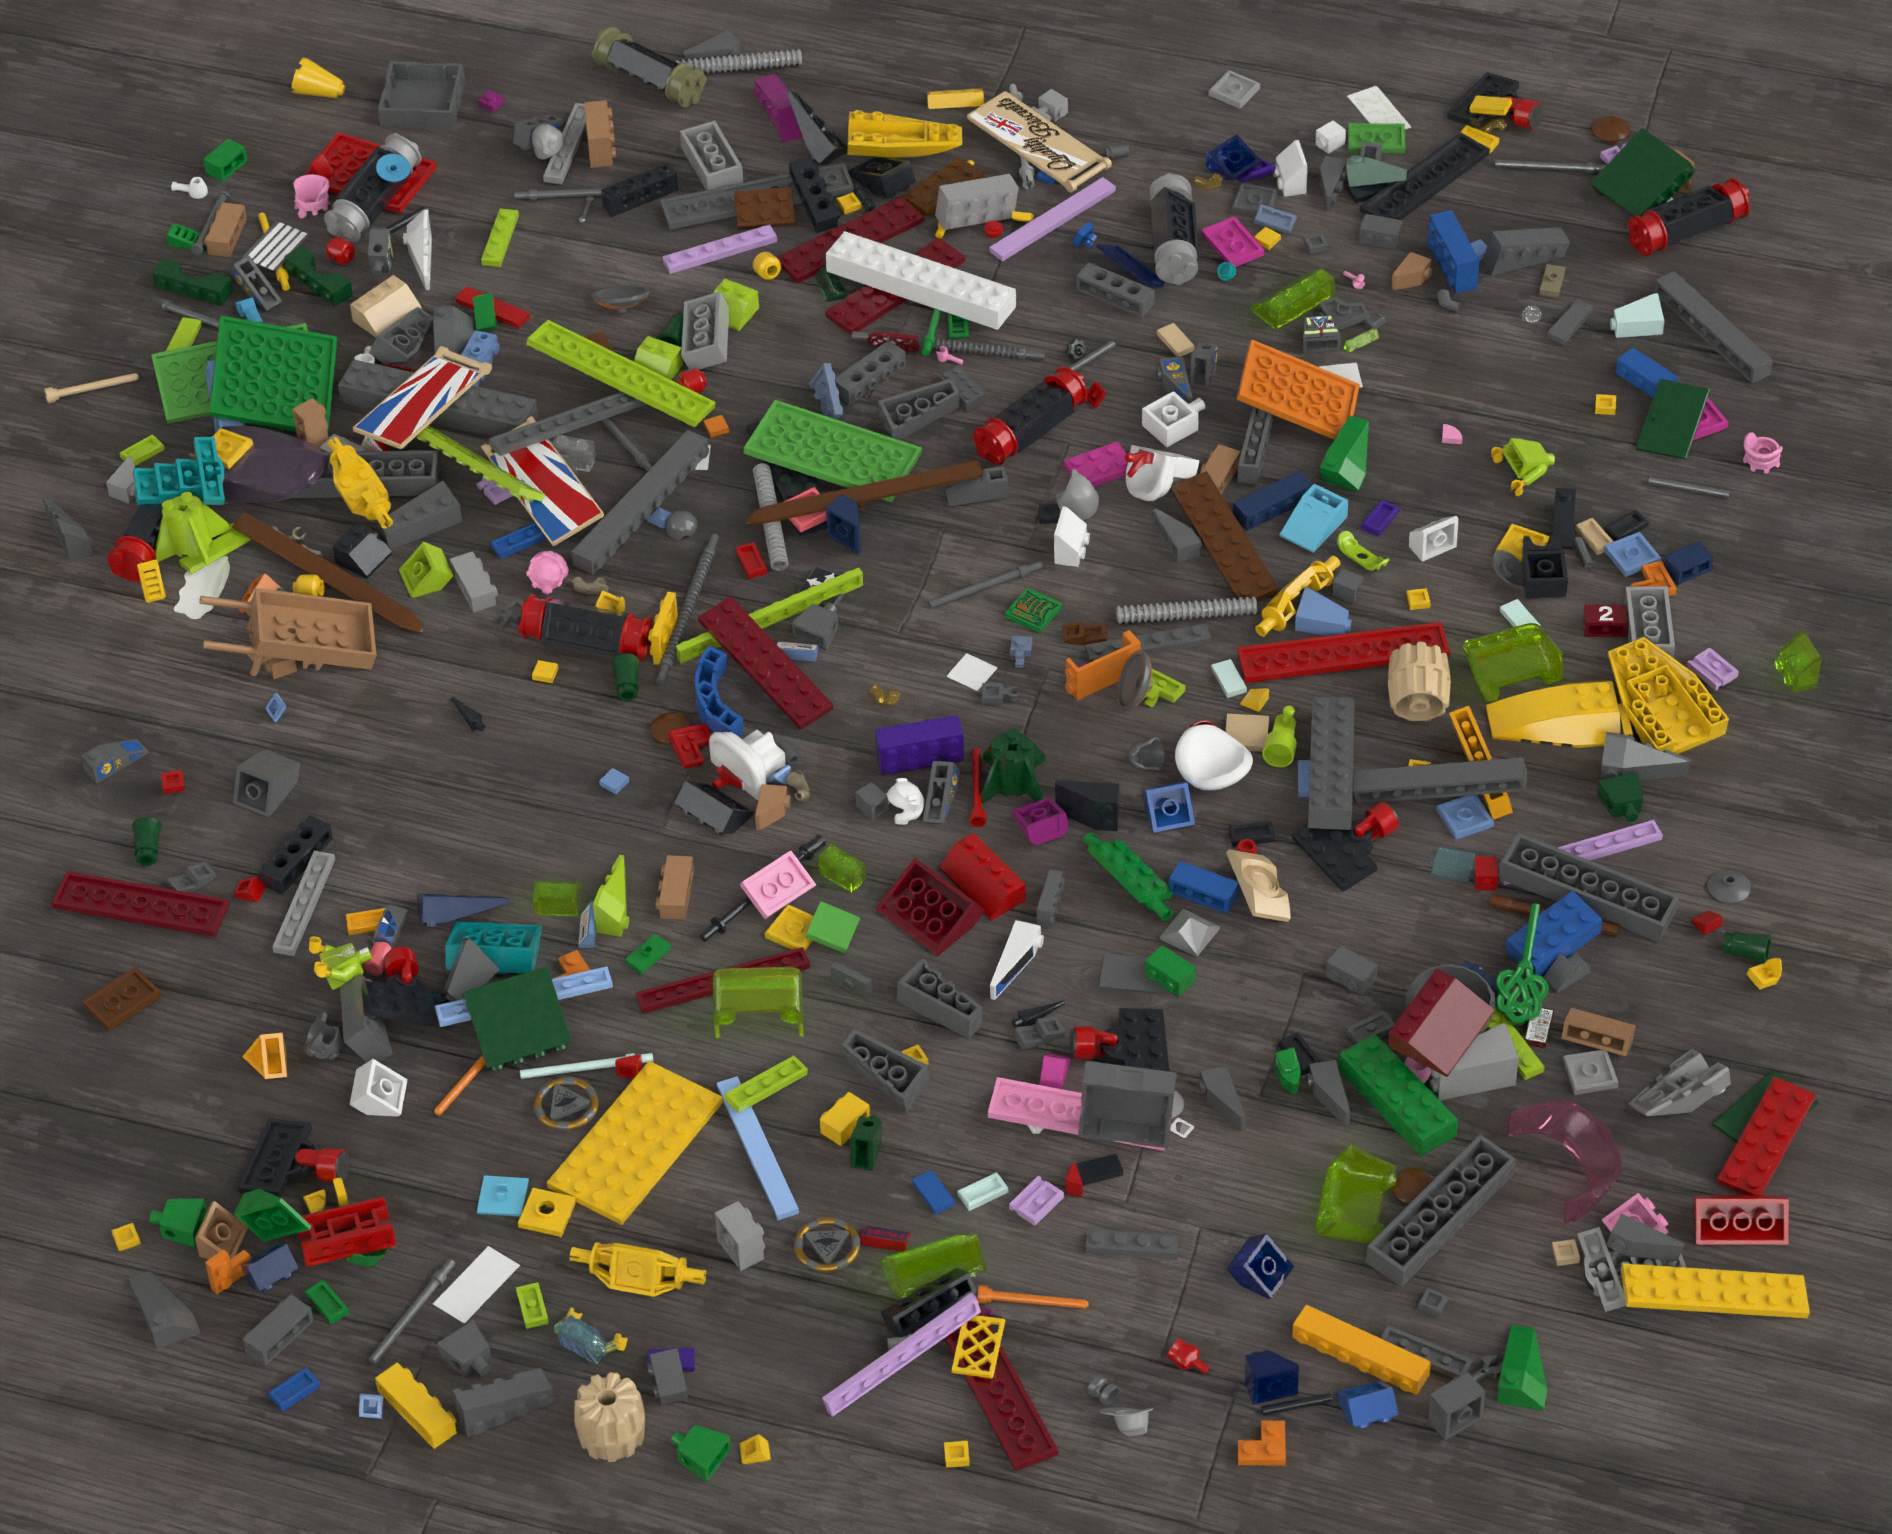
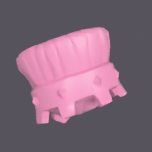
(311, 194)
(1761, 452)
(547, 571)

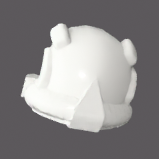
(907, 797)

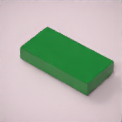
(484, 312)
(326, 1302)

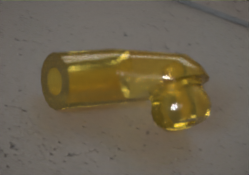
(1491, 125)
(1208, 183)
(882, 697)

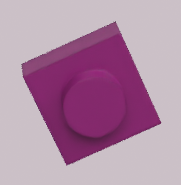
(491, 101)

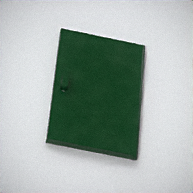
(1676, 417)
(1738, 1115)

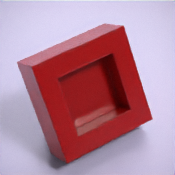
(173, 782)

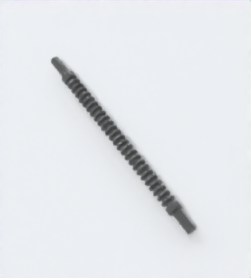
(1021, 353)
(687, 608)

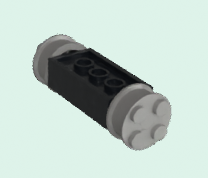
(367, 192)
(1174, 229)

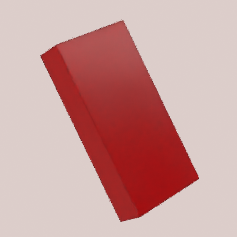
(751, 560)

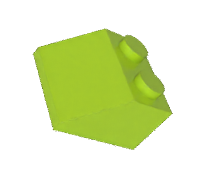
(741, 301)
(659, 357)
(426, 571)

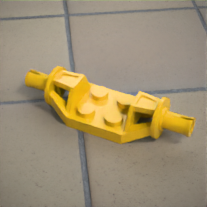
(359, 484)
(1280, 608)
(637, 1268)

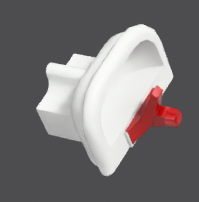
(1153, 472)
(745, 761)

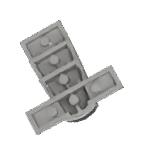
(1604, 1268)

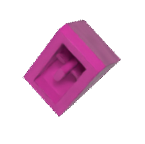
(1054, 1070)

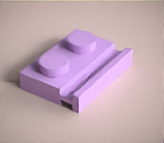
(1712, 669)
(1036, 1200)

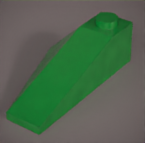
(1347, 456)
(1522, 1372)

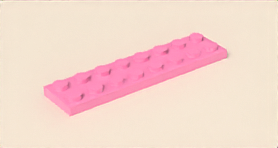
(1038, 1106)

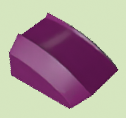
(1041, 821)

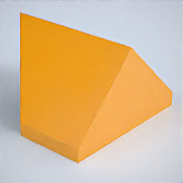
(268, 1055)

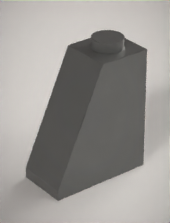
(469, 971)

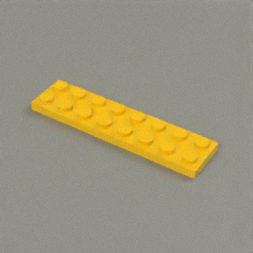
(1715, 1291)

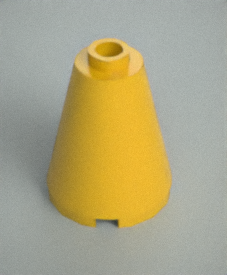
(316, 81)

